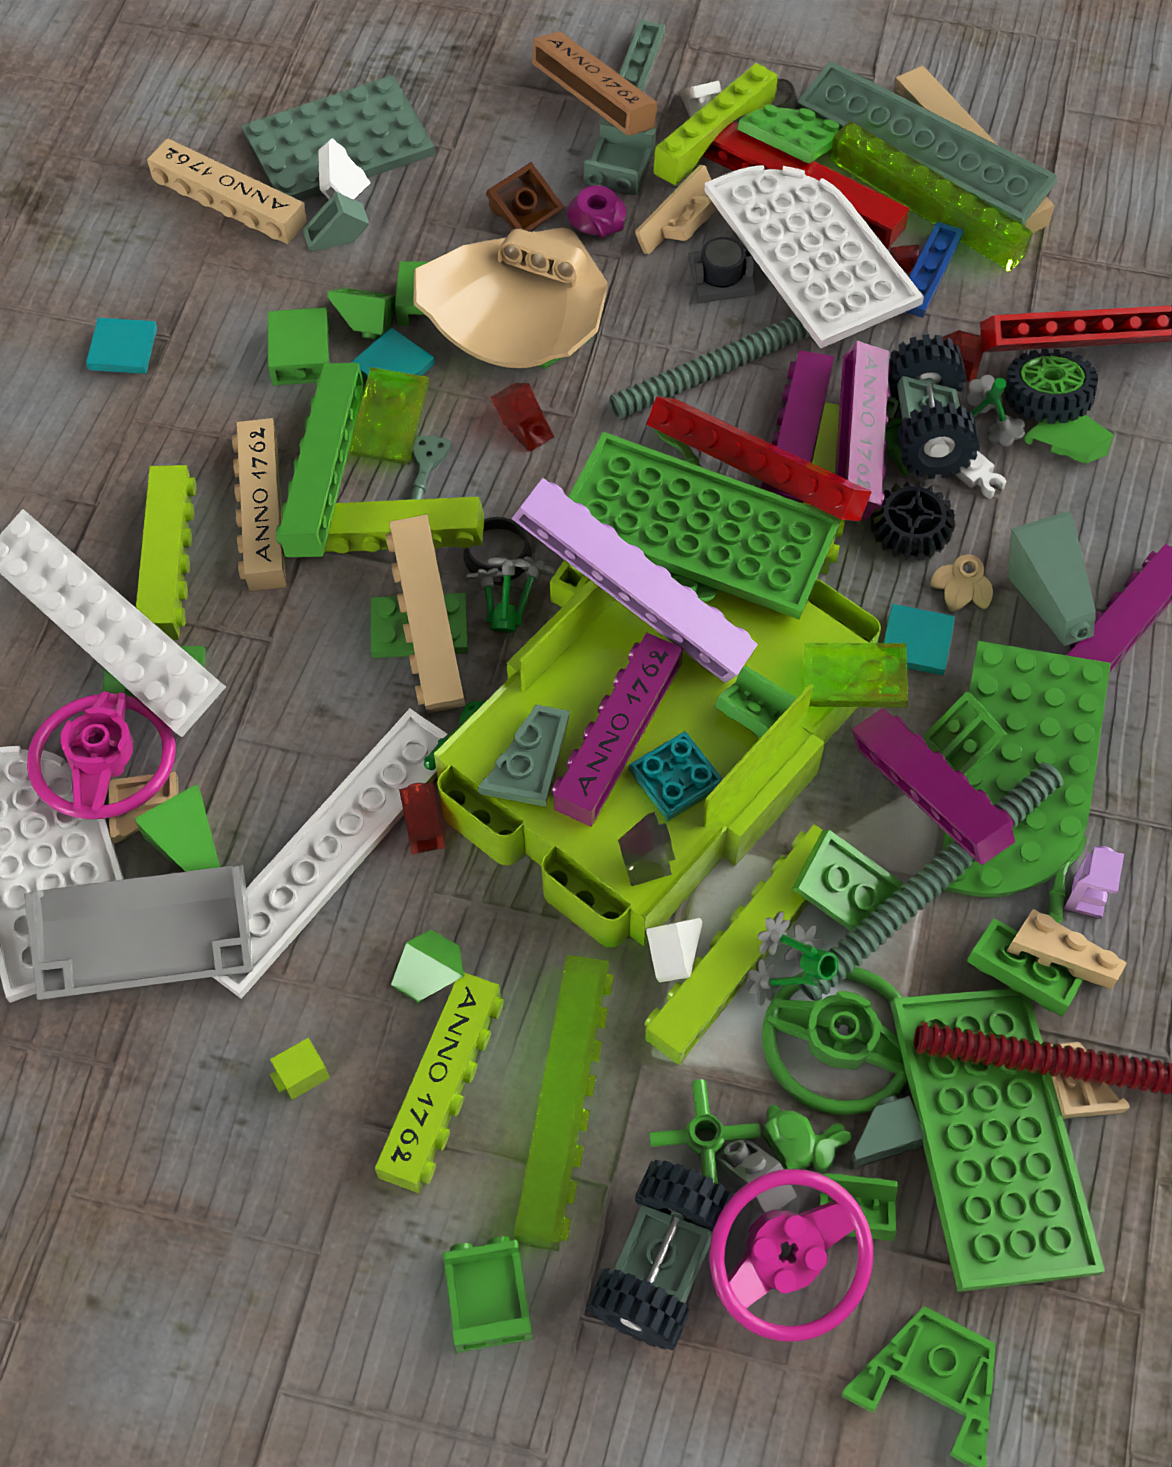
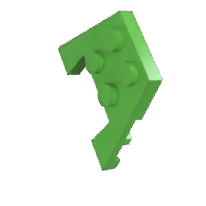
(942, 1364)

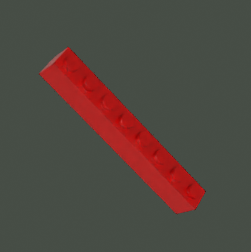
(739, 150)
(1076, 328)
(759, 459)

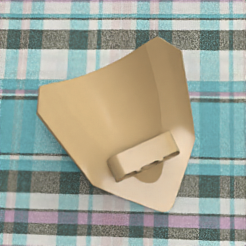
(515, 297)

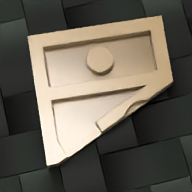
(120, 789)
(1086, 1098)

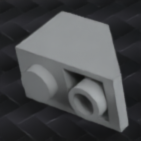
(746, 1161)

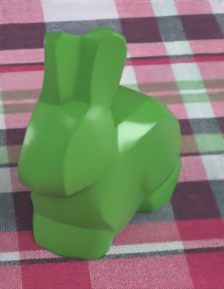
(798, 1144)

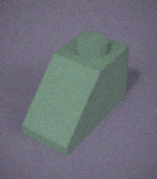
(336, 223)
(889, 1132)

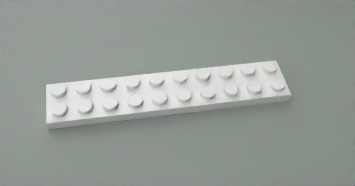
(106, 624)
(333, 843)

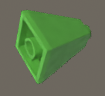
(181, 831)

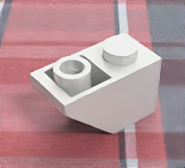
(339, 172)

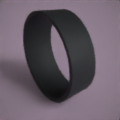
(499, 523)

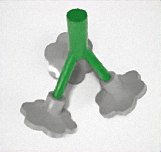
(986, 394)

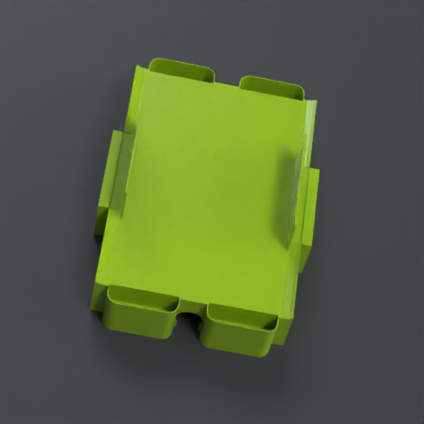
(572, 669)

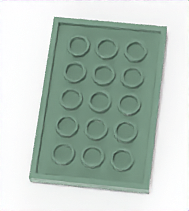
(367, 121)

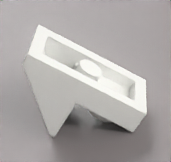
(698, 96)

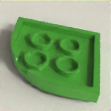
(791, 131)

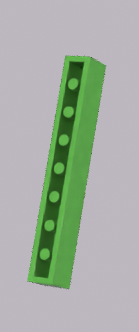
(321, 461)

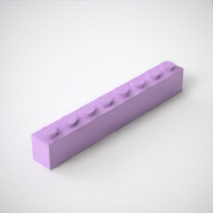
(635, 580)

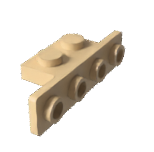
(679, 214)

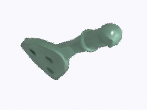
(426, 463)

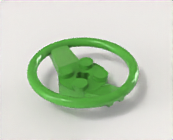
(817, 1023)

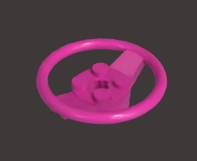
(98, 762)
(809, 1237)

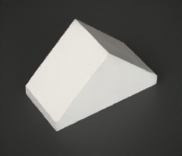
(674, 948)

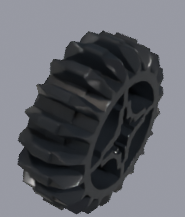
(931, 521)

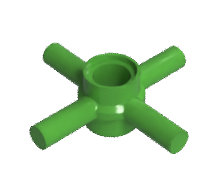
(705, 1120)

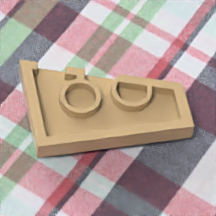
(1059, 945)

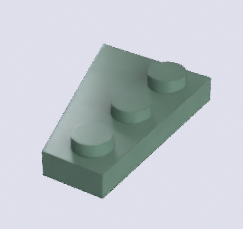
(531, 760)

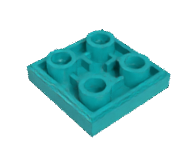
(121, 345)
(394, 353)
(925, 635)
(675, 775)

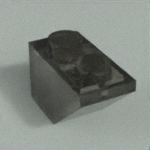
(647, 850)

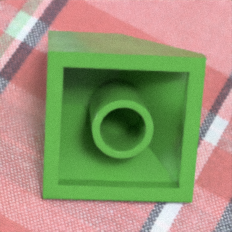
(365, 310)

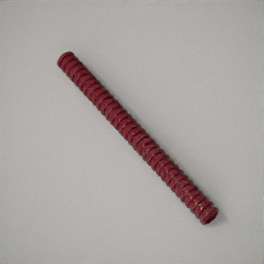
(1044, 1058)

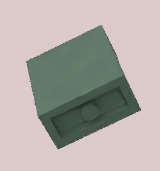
(619, 159)

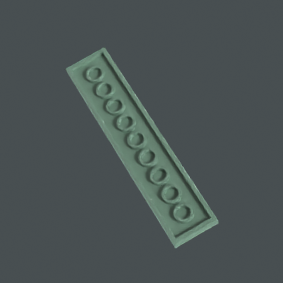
(948, 149)

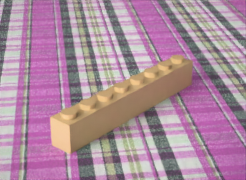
(928, 93)

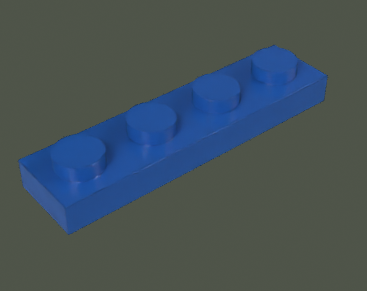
(934, 263)

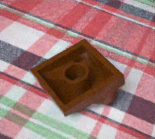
(524, 199)

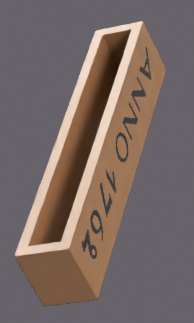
(594, 83)

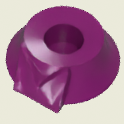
(597, 211)

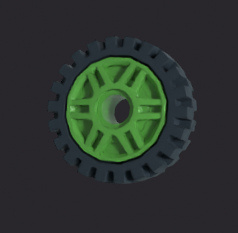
(1051, 385)

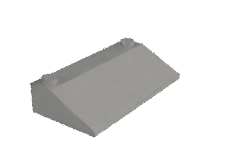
(139, 931)

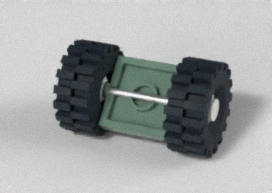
(935, 429)
(661, 1255)

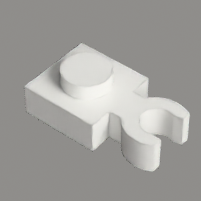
(981, 473)

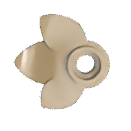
(962, 586)

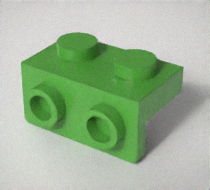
(754, 701)
(875, 1199)

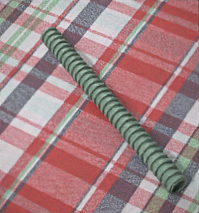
(708, 366)
(929, 883)

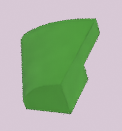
(1078, 439)

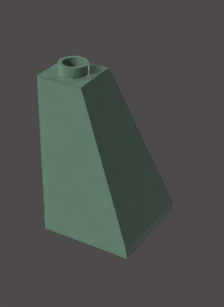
(1052, 576)

